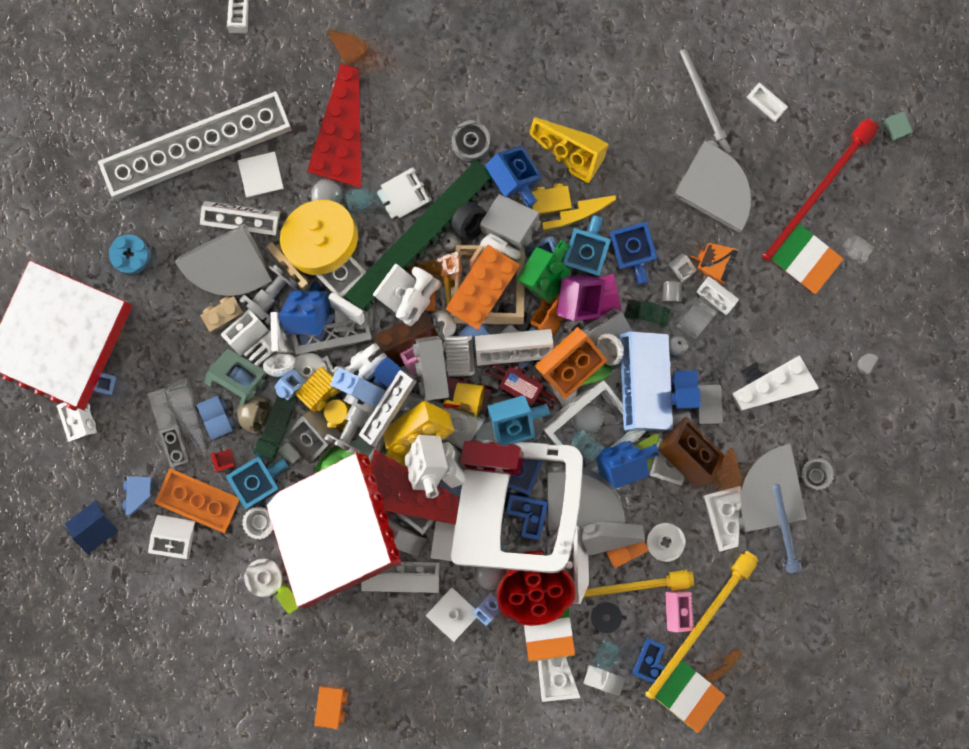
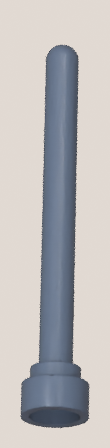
(793, 564)

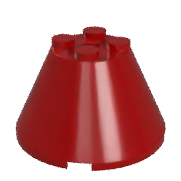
(535, 596)

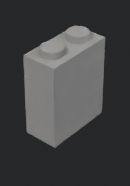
(511, 222)

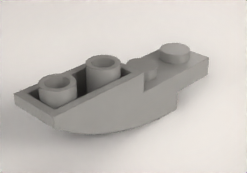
(168, 429)

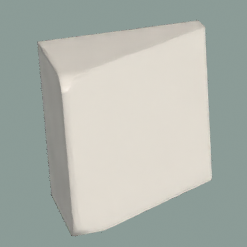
(682, 267)

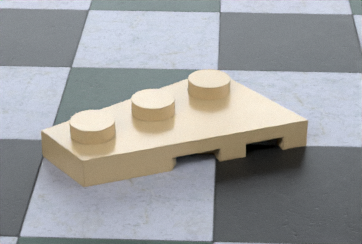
(300, 279)

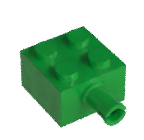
(544, 272)

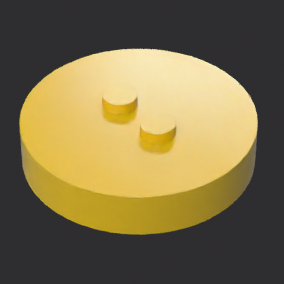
(318, 237)

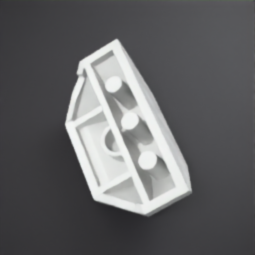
(577, 566)

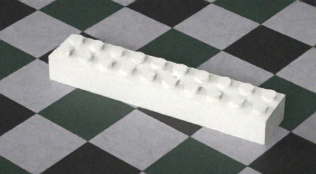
(194, 145)

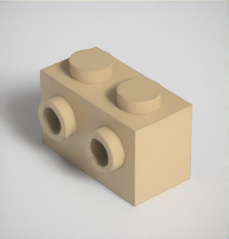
(221, 315)

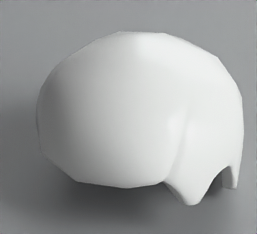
(445, 323)

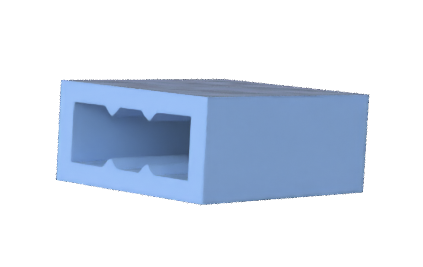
(357, 387)

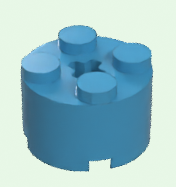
(135, 264)

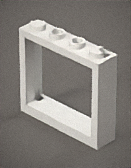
(576, 405)

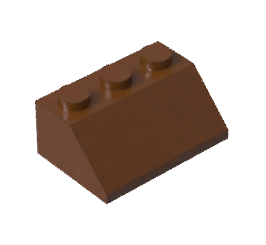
(402, 337)
(691, 453)

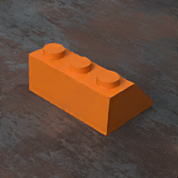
(571, 363)

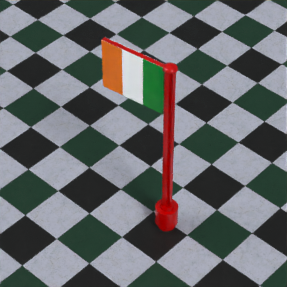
(798, 249)

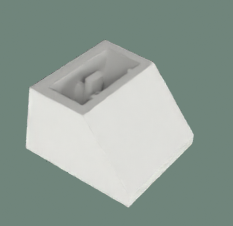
(172, 537)

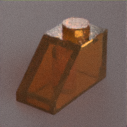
(348, 46)
(728, 473)

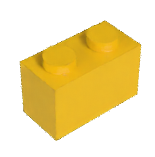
(552, 200)

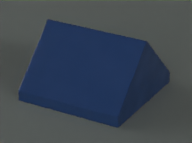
(91, 527)

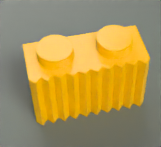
(317, 390)

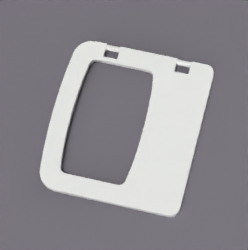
(481, 515)

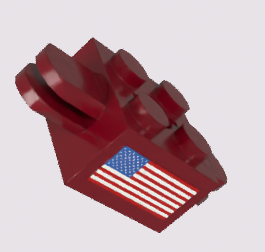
(518, 384)

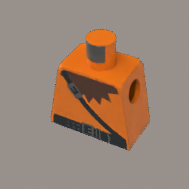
(715, 261)

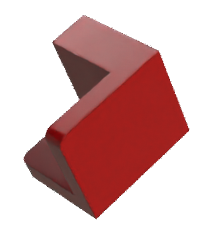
(223, 460)

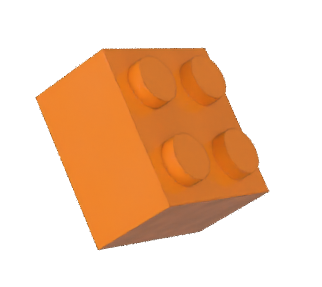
(330, 706)

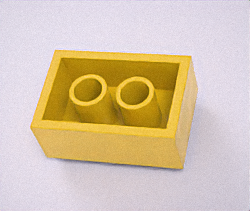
(420, 420)

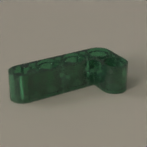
(275, 428)

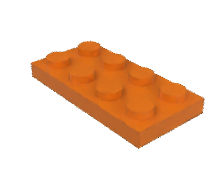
(482, 287)
(197, 500)

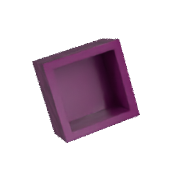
(580, 297)

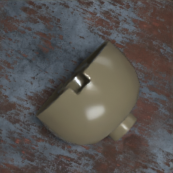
(254, 414)

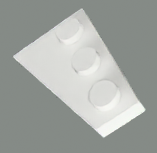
(723, 512)

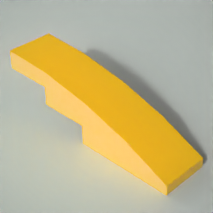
(585, 210)

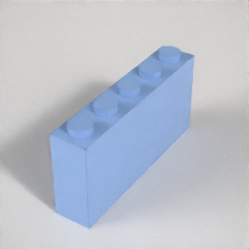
(646, 382)

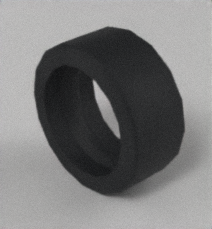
(461, 217)

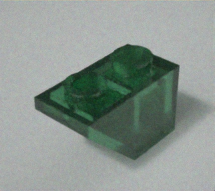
(647, 313)

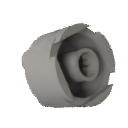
(477, 132)

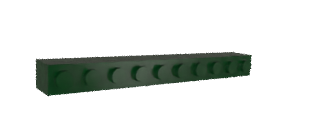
(420, 234)

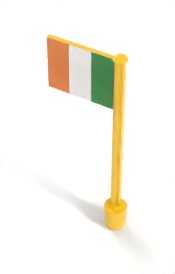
(556, 637)
(679, 685)

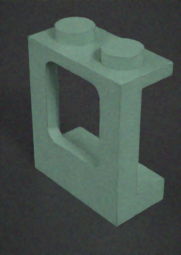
(225, 362)

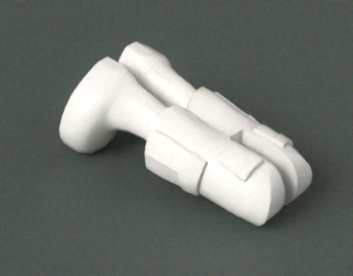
(414, 301)
(364, 363)

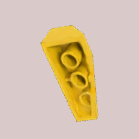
(576, 149)

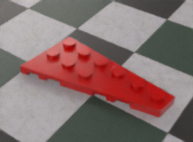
(339, 140)
(402, 499)

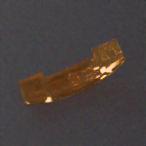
(440, 267)
(729, 660)

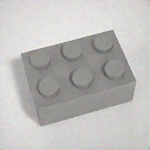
(431, 368)

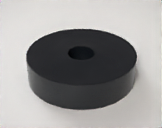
(606, 626)

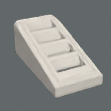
(238, 25)

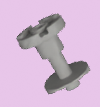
(264, 299)
(356, 417)

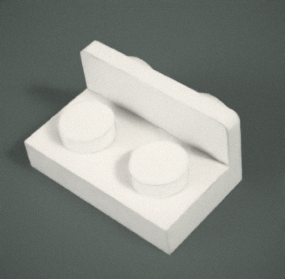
(717, 295)
(76, 423)

